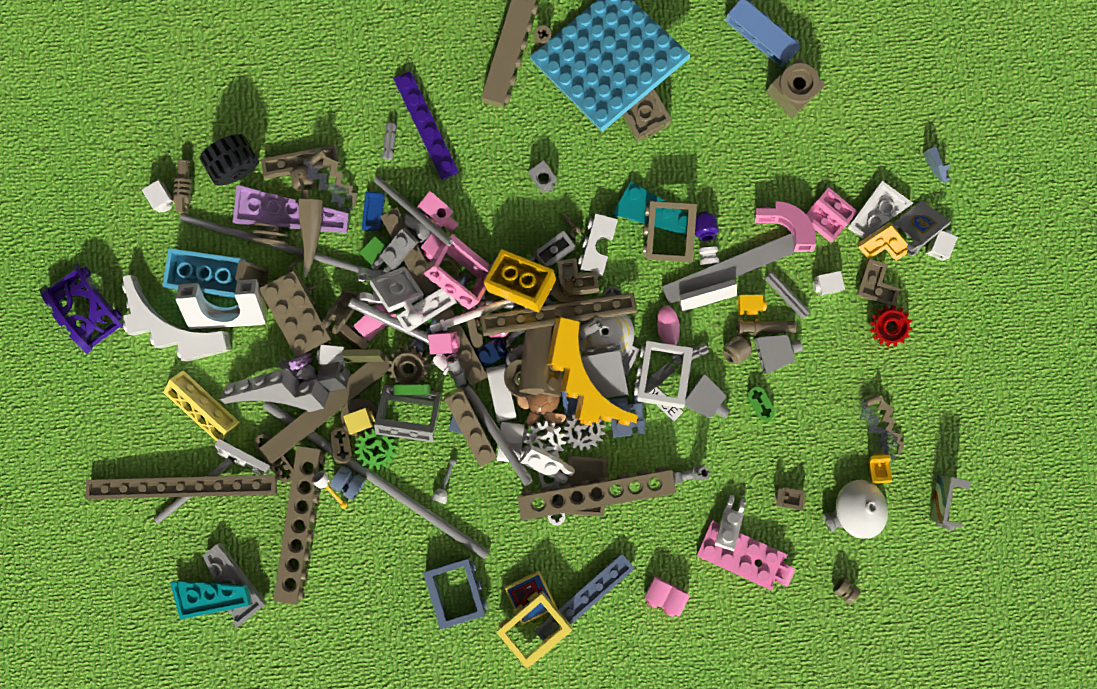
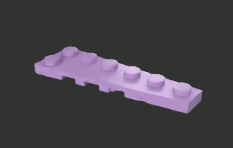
(261, 207)

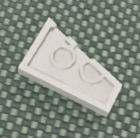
(878, 209)

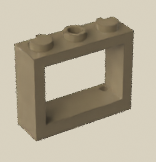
(649, 231)

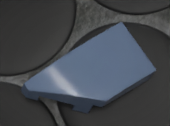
(934, 161)

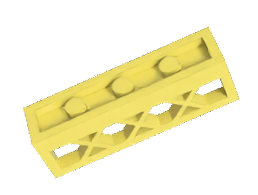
(201, 403)

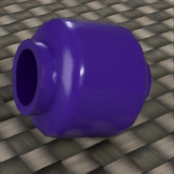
(706, 226)

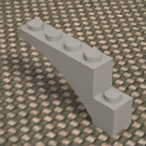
(279, 388)

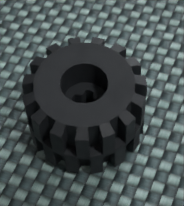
(229, 159)

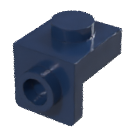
(491, 352)

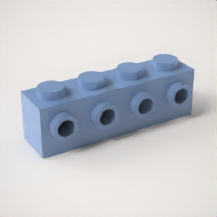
(763, 32)

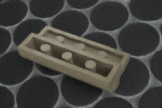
(535, 374)

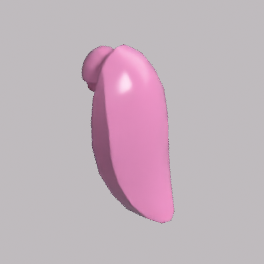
(668, 325)

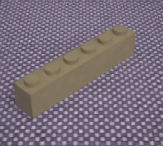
(508, 52)

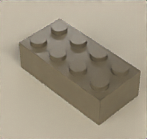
(295, 313)

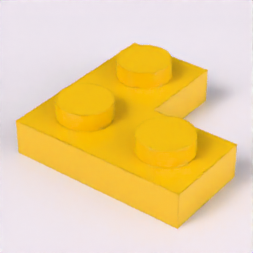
(884, 238)

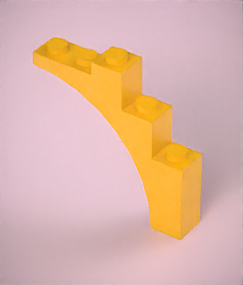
(565, 354)

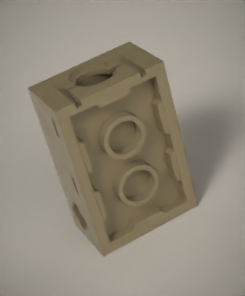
(647, 117)

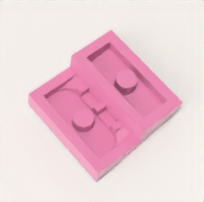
(830, 214)

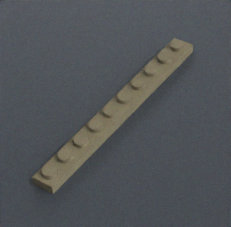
(417, 265)
(181, 487)

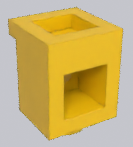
(750, 304)

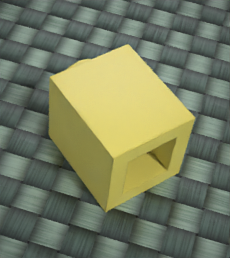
(359, 420)

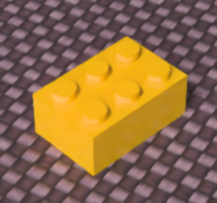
(520, 280)

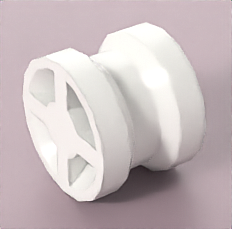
(708, 255)

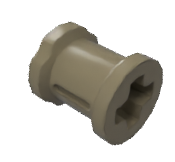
(539, 31)

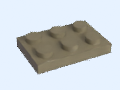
(587, 469)

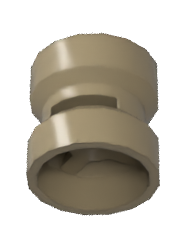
(846, 590)

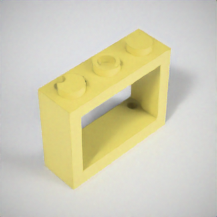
(535, 599)

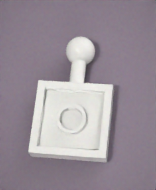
(399, 290)

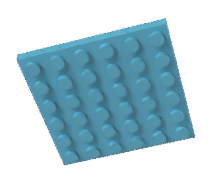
(609, 59)

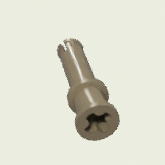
(756, 327)

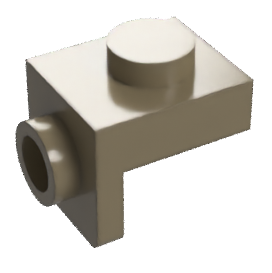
(790, 498)

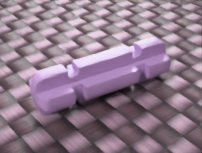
(300, 361)

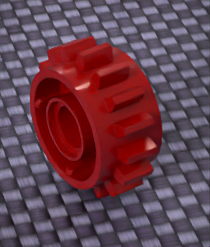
(900, 328)

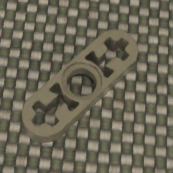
(279, 472)

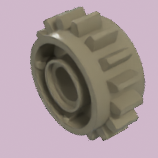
(411, 356)

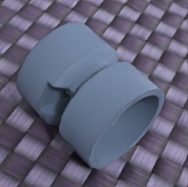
(347, 482)

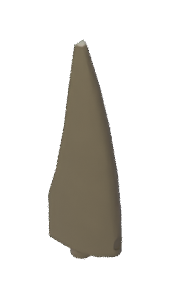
(310, 223)

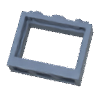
(476, 587)

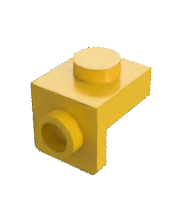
(880, 468)

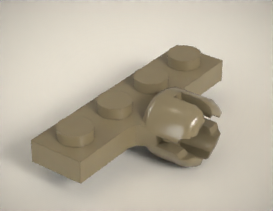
(294, 165)

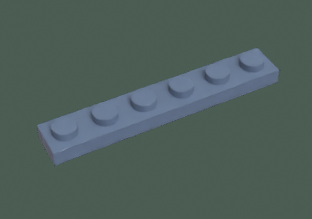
(588, 595)

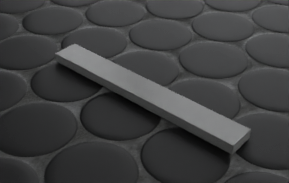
(730, 268)

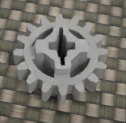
(584, 437)

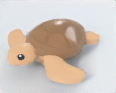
(541, 405)

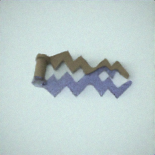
(337, 186)
(866, 414)

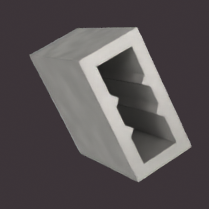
(606, 370)

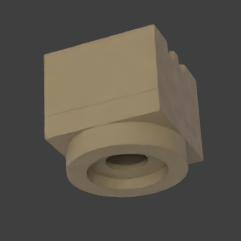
(796, 87)

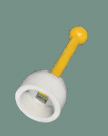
(322, 480)

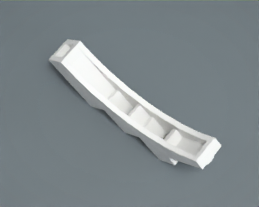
(164, 334)

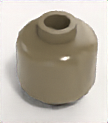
(737, 350)

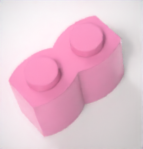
(666, 596)

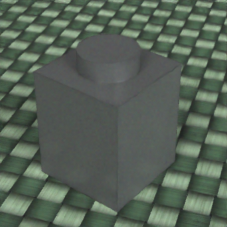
(333, 376)

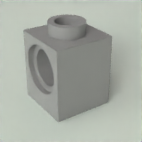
(543, 169)

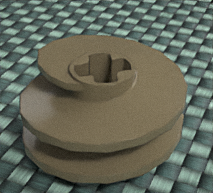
(269, 234)

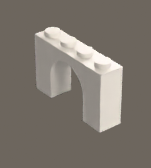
(202, 314)

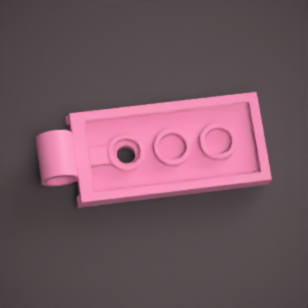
(743, 558)

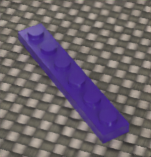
(426, 125)

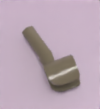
(573, 229)

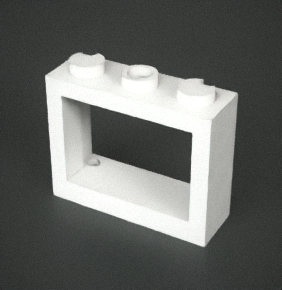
(678, 402)

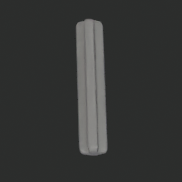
(787, 295)

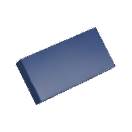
(372, 211)

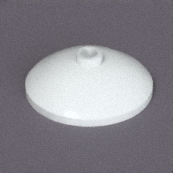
(854, 509)

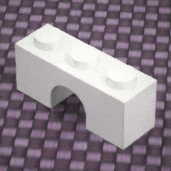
(601, 228)

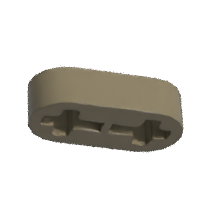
(345, 446)

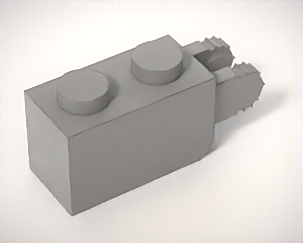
(553, 250)

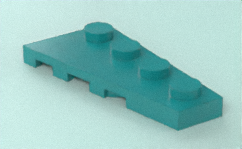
(633, 208)
(204, 598)

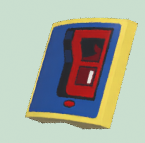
(522, 589)

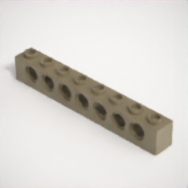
(665, 487)
(283, 591)

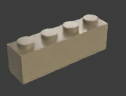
(470, 426)

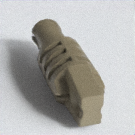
(182, 187)

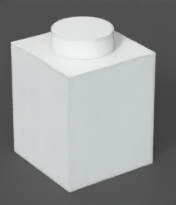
(158, 196)
(942, 245)
(828, 283)
(330, 355)

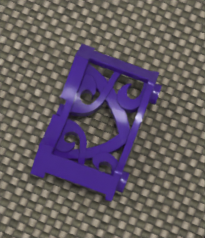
(80, 335)

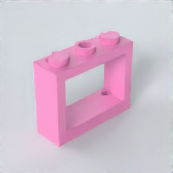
(470, 261)

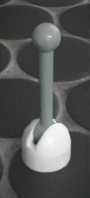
(440, 494)

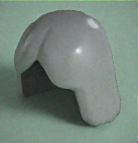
(417, 229)

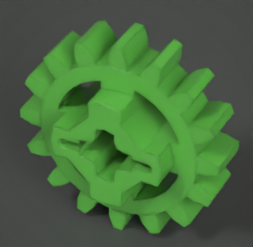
(367, 446)

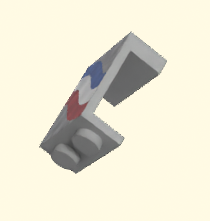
(942, 501)

